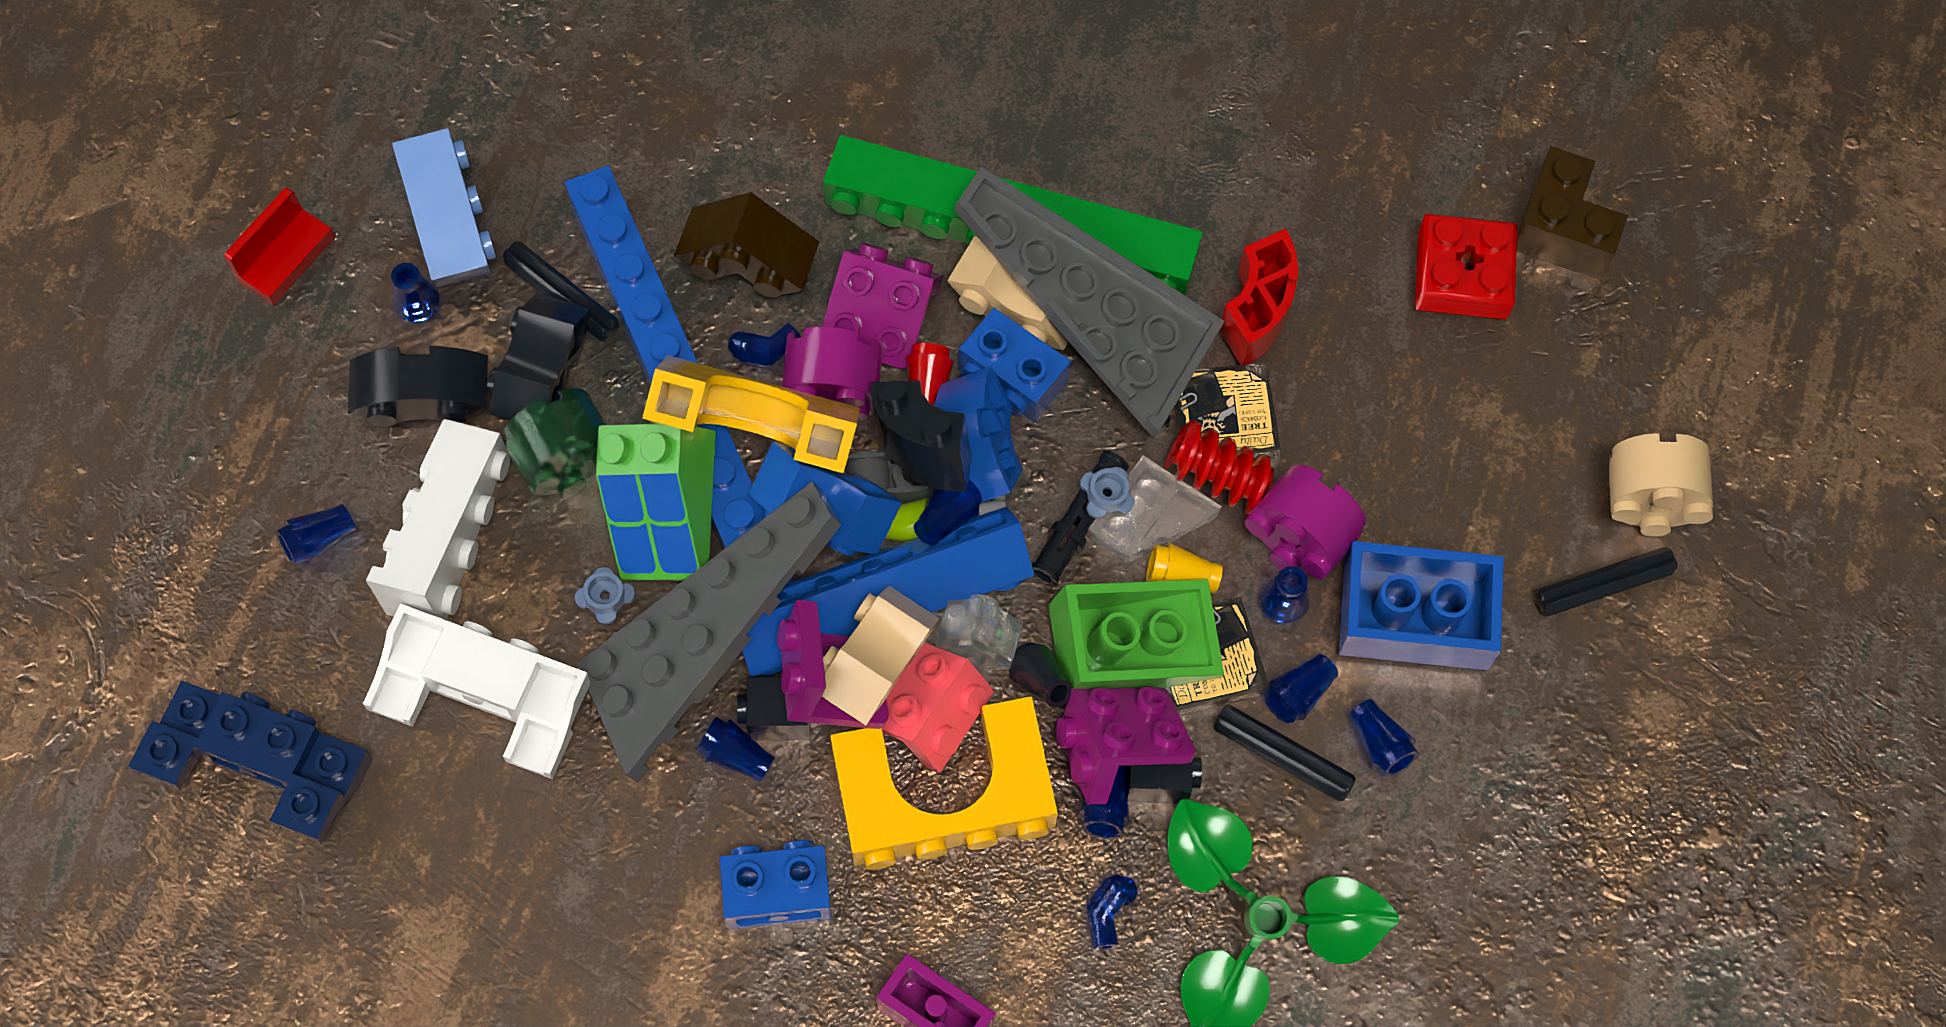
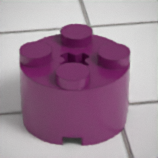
(833, 366)
(1306, 522)

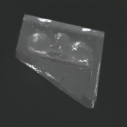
(1160, 514)

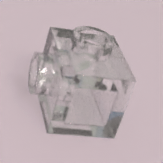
(979, 632)

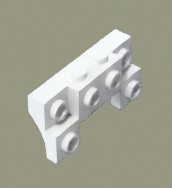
(483, 672)

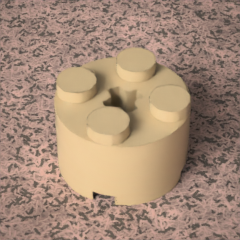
(1660, 483)

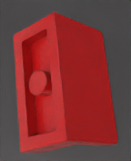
(278, 247)

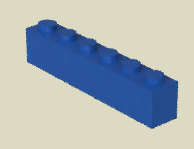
(972, 560)

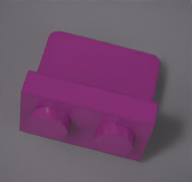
(882, 299)
(804, 674)
(1117, 729)

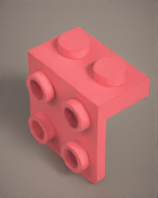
(935, 704)

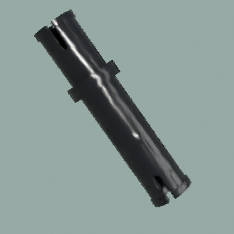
(1053, 562)

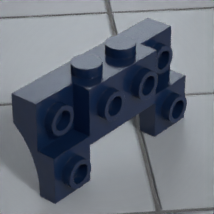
(260, 744)

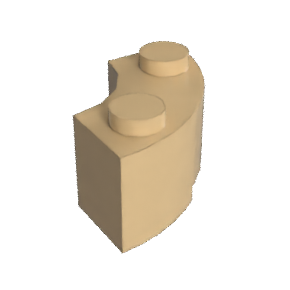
(988, 285)
(876, 653)

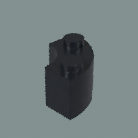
(543, 344)
(403, 387)
(922, 437)

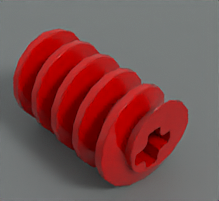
(1220, 465)

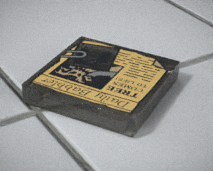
(1235, 404)
(1242, 665)

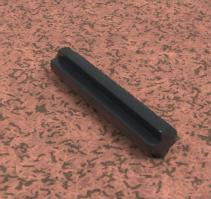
(555, 285)
(1606, 581)
(1284, 753)

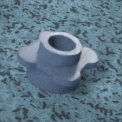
(1108, 478)
(604, 581)

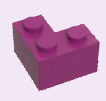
(924, 999)

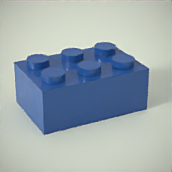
(1421, 605)

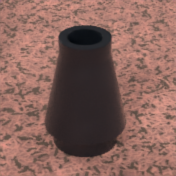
(1039, 673)

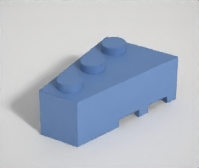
(444, 207)

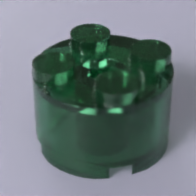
(556, 443)

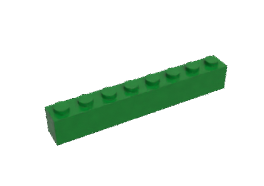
(923, 194)

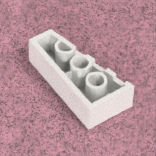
(441, 522)

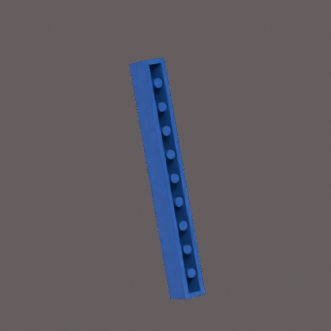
(655, 329)

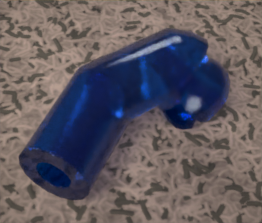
(759, 349)
(1102, 907)

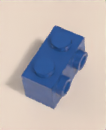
(1023, 363)
(775, 885)

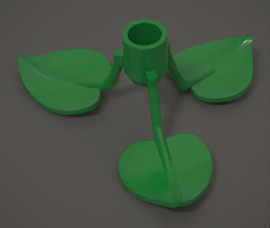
(1342, 917)

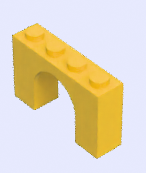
(697, 394)
(888, 827)

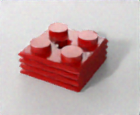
(1441, 275)

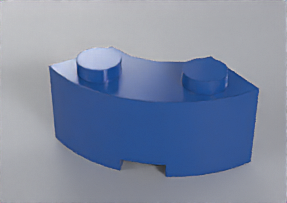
(987, 418)
(859, 504)

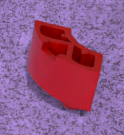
(1261, 310)

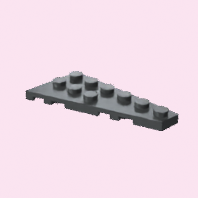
(1114, 313)
(696, 631)

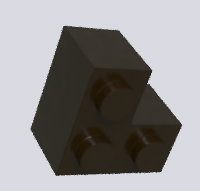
(1562, 225)
(750, 240)

